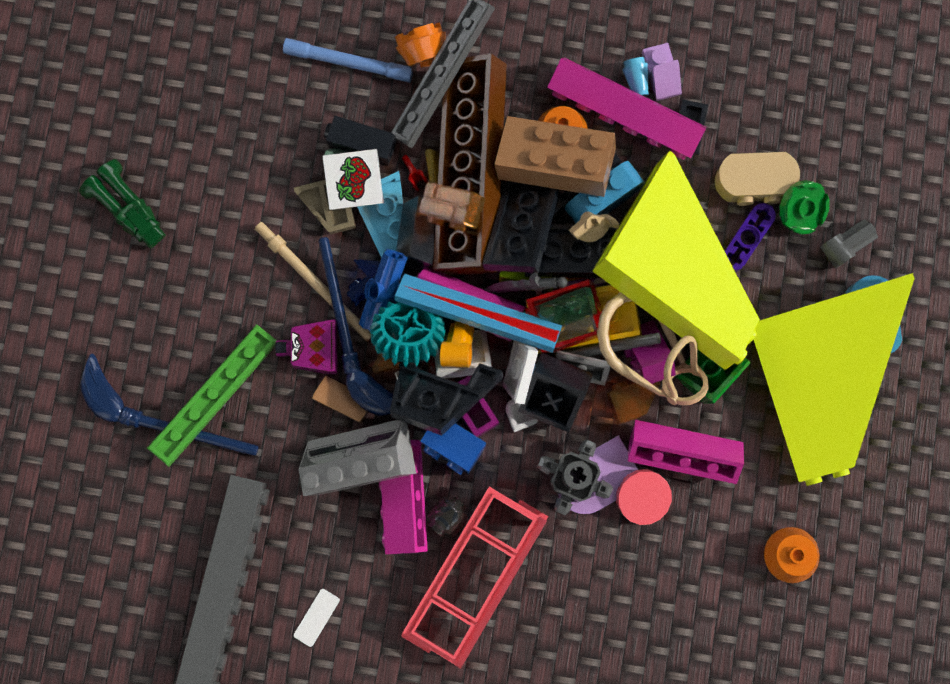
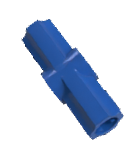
(383, 287)

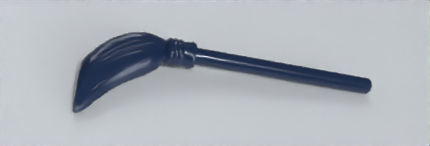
(360, 385)
(109, 407)

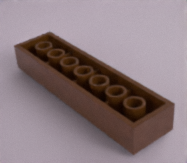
(468, 151)

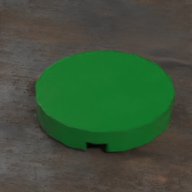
(804, 207)

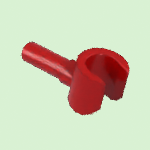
(415, 174)

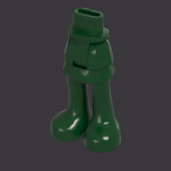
(135, 216)

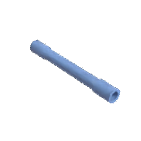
(390, 69)

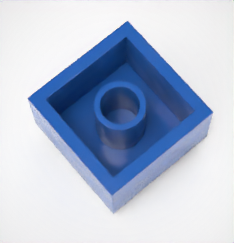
(455, 446)

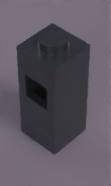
(355, 137)
(416, 236)

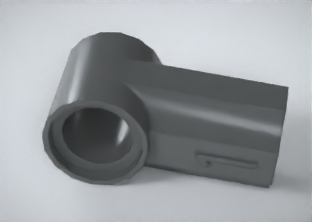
(844, 246)

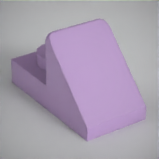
(662, 71)

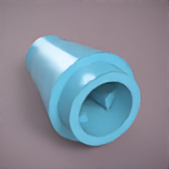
(637, 75)

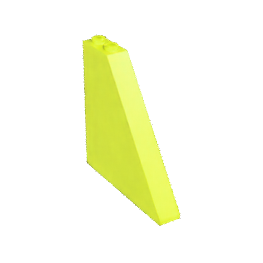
(677, 269)
(827, 372)

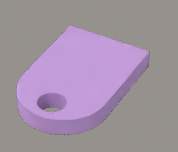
(614, 467)

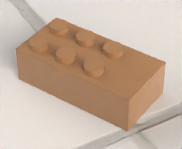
(555, 156)

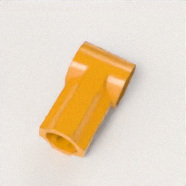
(458, 347)

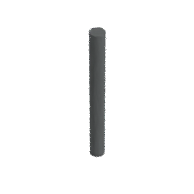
(617, 345)

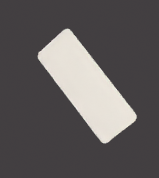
(316, 617)

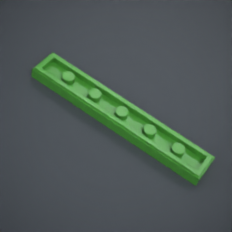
(212, 395)

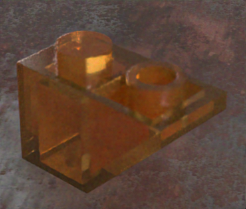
(630, 401)

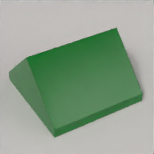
(718, 378)

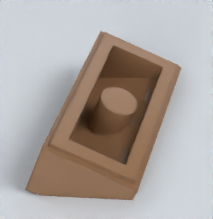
(336, 397)

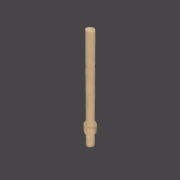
(278, 245)

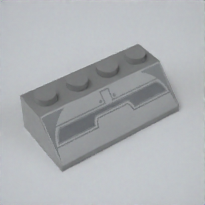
(357, 458)

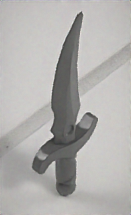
(534, 283)

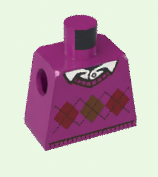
(312, 347)

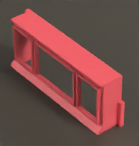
(476, 624)

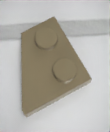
(316, 199)

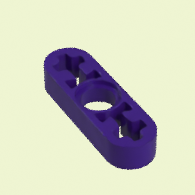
(764, 226)

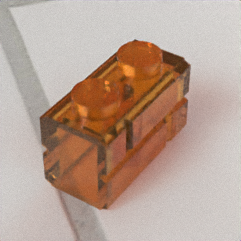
(451, 205)

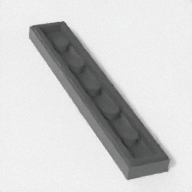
(442, 71)

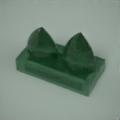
(569, 307)

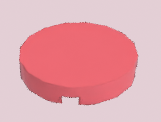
(644, 497)

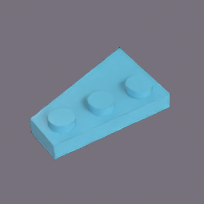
(385, 218)

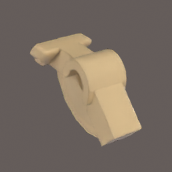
(592, 226)

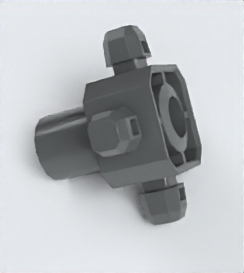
(562, 480)

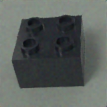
(556, 392)

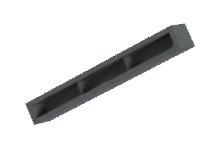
(222, 581)

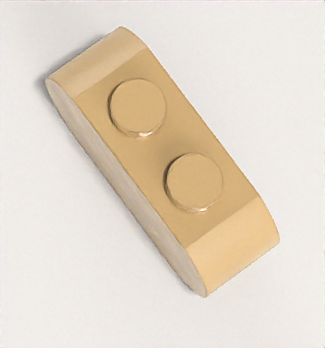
(756, 177)

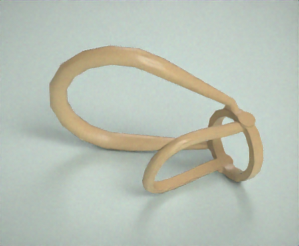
(624, 370)

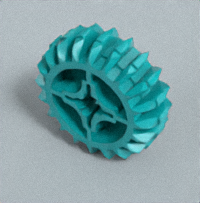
(412, 333)

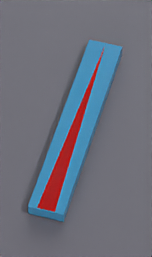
(478, 313)

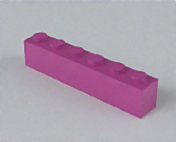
(627, 108)

